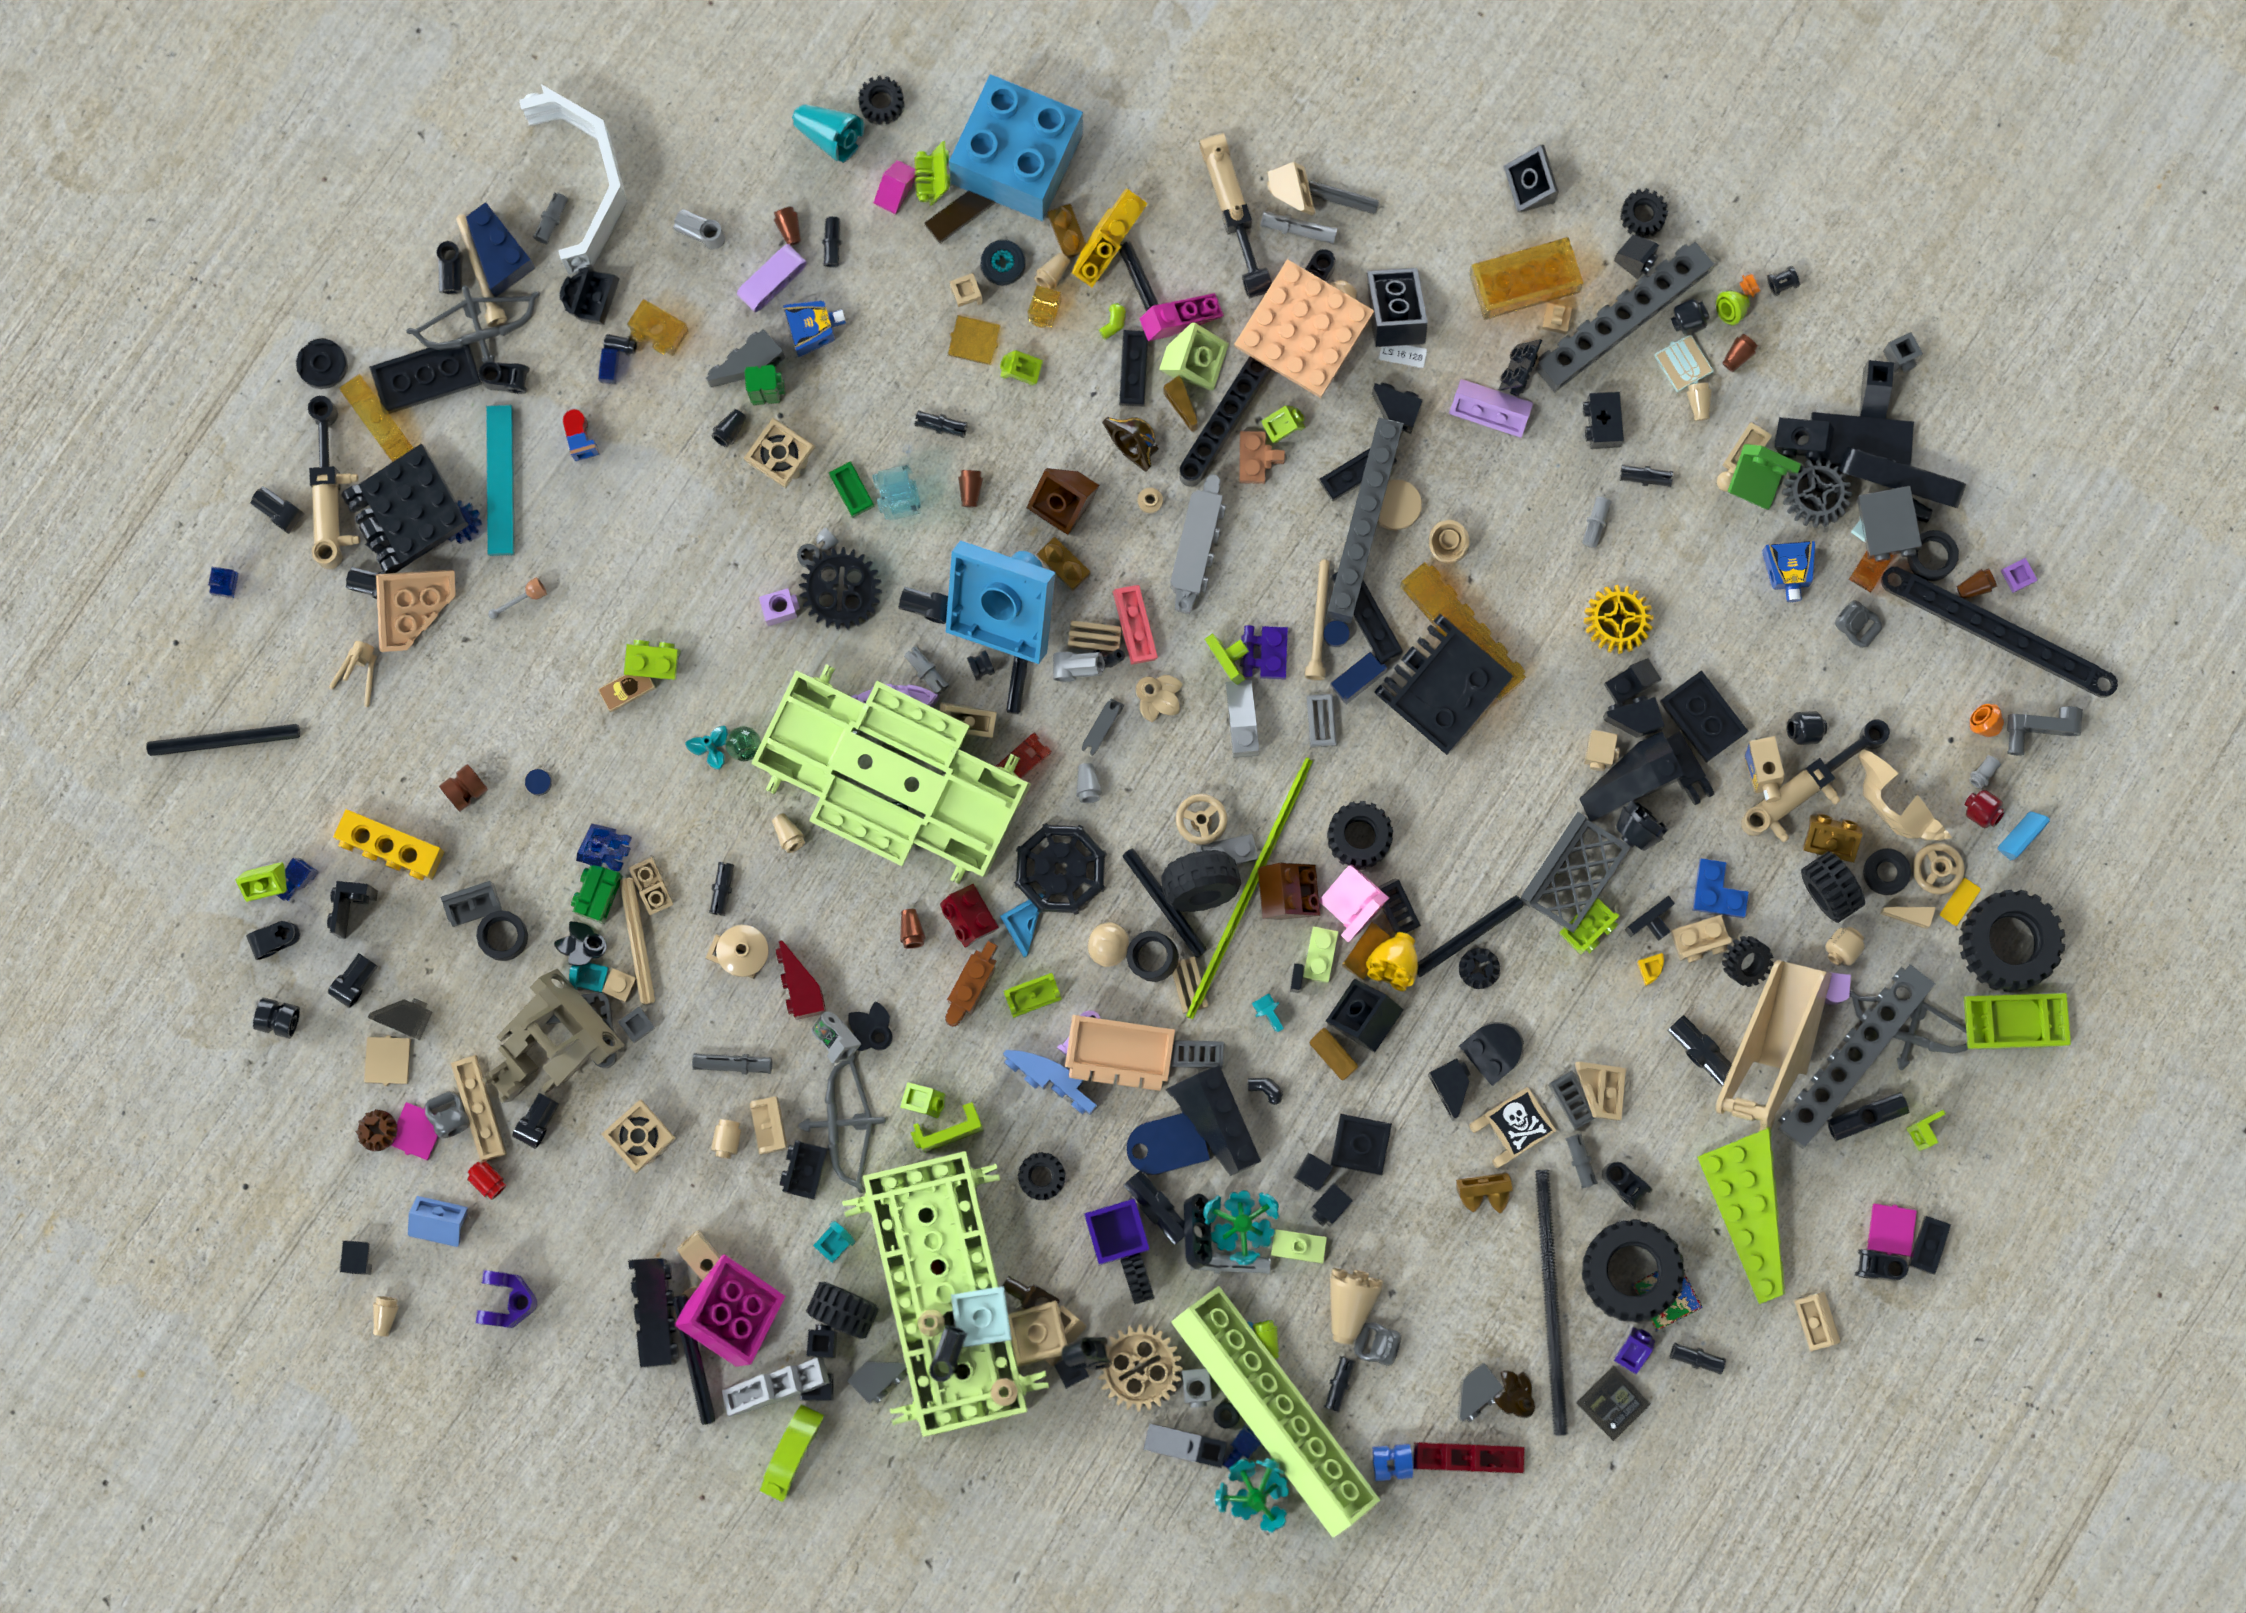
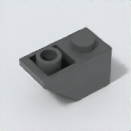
(875, 1377)
(1476, 1390)

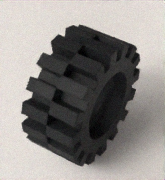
(874, 87)
(1651, 200)
(1738, 953)
(1034, 1161)
(1137, 1278)

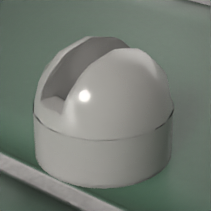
(826, 536)

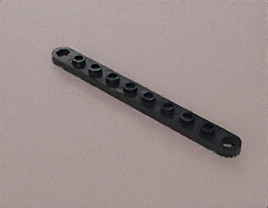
(1999, 632)

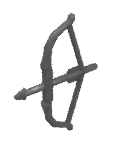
(472, 310)
(1910, 1036)
(860, 1121)

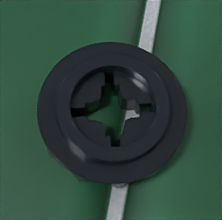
(1478, 980)

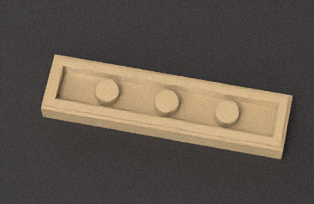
(478, 1109)

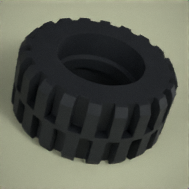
(2037, 918)
(1663, 1250)

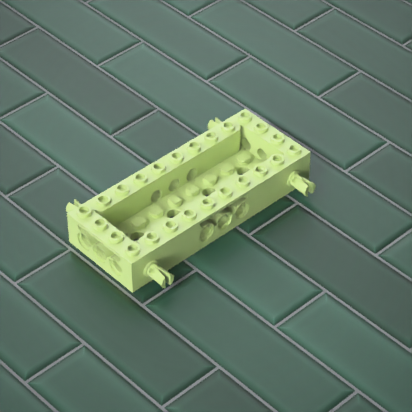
(907, 1253)

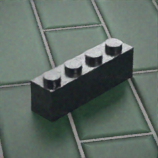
(1217, 1118)
(654, 1312)

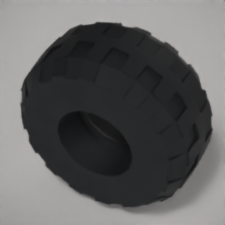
(1201, 881)

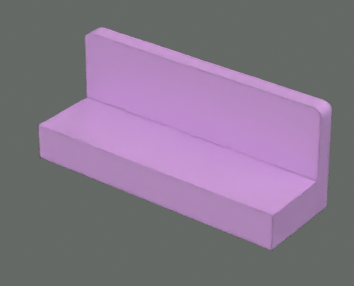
(1491, 408)

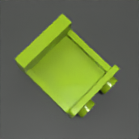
(950, 1134)

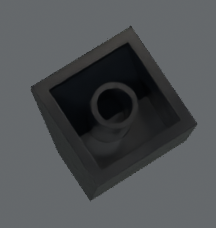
(1364, 1015)

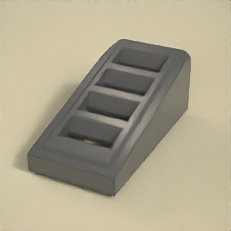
(1219, 1048)
(1576, 1086)

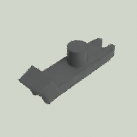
(1102, 725)

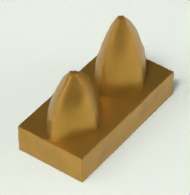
(1067, 230)
(1063, 563)
(1495, 1186)

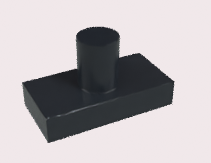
(1652, 920)

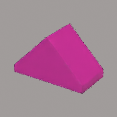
(895, 186)

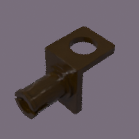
(1026, 1294)

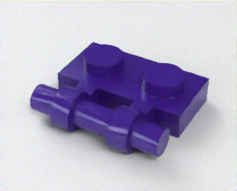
(1273, 652)

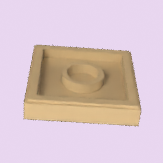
(1037, 1333)

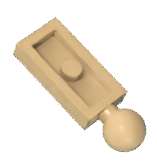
(1753, 436)

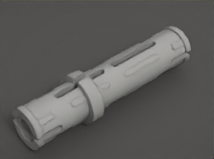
(1298, 227)
(1223, 1263)

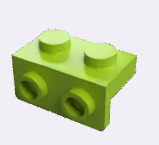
(651, 661)
(1597, 920)

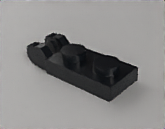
(1690, 768)

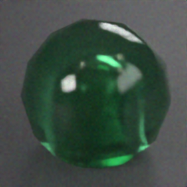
(742, 743)

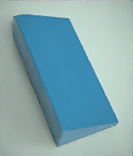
(2023, 835)

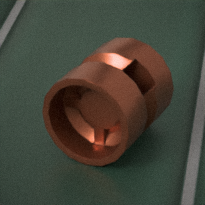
(463, 787)

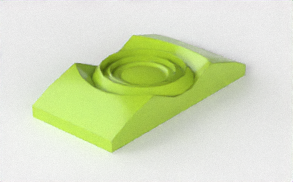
(2017, 1021)

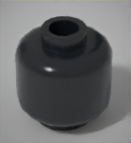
(1690, 317)
(1806, 728)

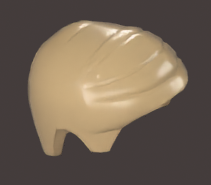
(1448, 541)
(1108, 944)

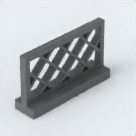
(1555, 861)

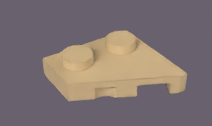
(1603, 1089)

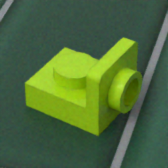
(1021, 367)
(1283, 423)
(923, 1100)

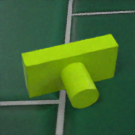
(1228, 656)

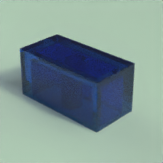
(608, 366)

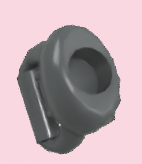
(1853, 619)
(450, 1121)
(1384, 1346)

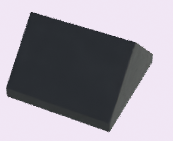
(1531, 180)

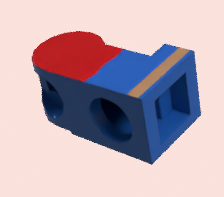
(576, 433)

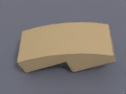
(650, 886)

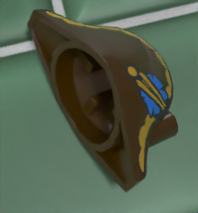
(1134, 439)

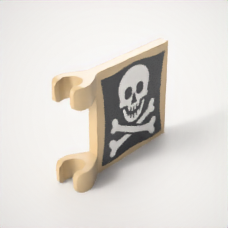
(1517, 1124)

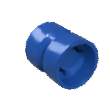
(1401, 1460)

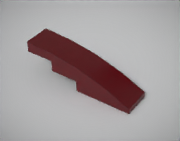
(1469, 1457)

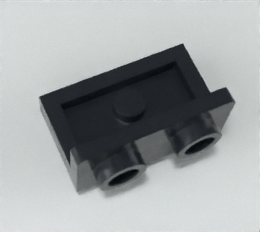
(803, 1169)

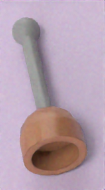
(534, 590)

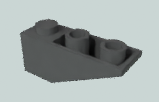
(758, 351)

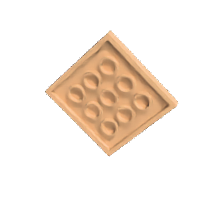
(1304, 328)

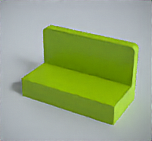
(1922, 1133)

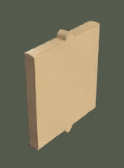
(387, 1060)

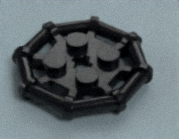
(1075, 869)

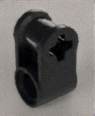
(510, 377)
(269, 941)
(1627, 1184)
(1879, 1265)
(1087, 1353)

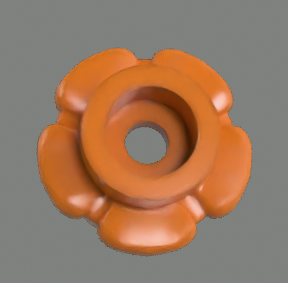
(1749, 285)

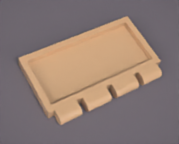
(1119, 1049)

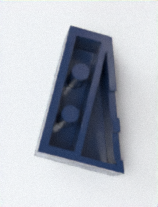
(498, 251)

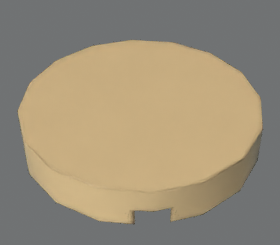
(1400, 505)

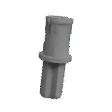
(1596, 522)

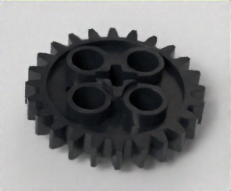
(863, 590)

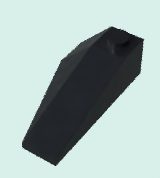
(1637, 774)

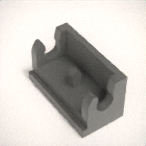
(471, 903)

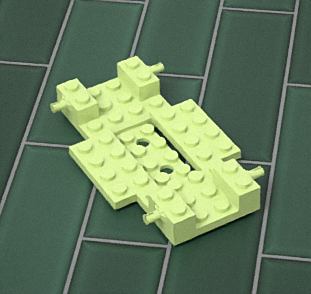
(963, 809)

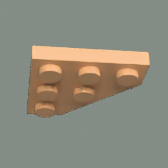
(410, 604)

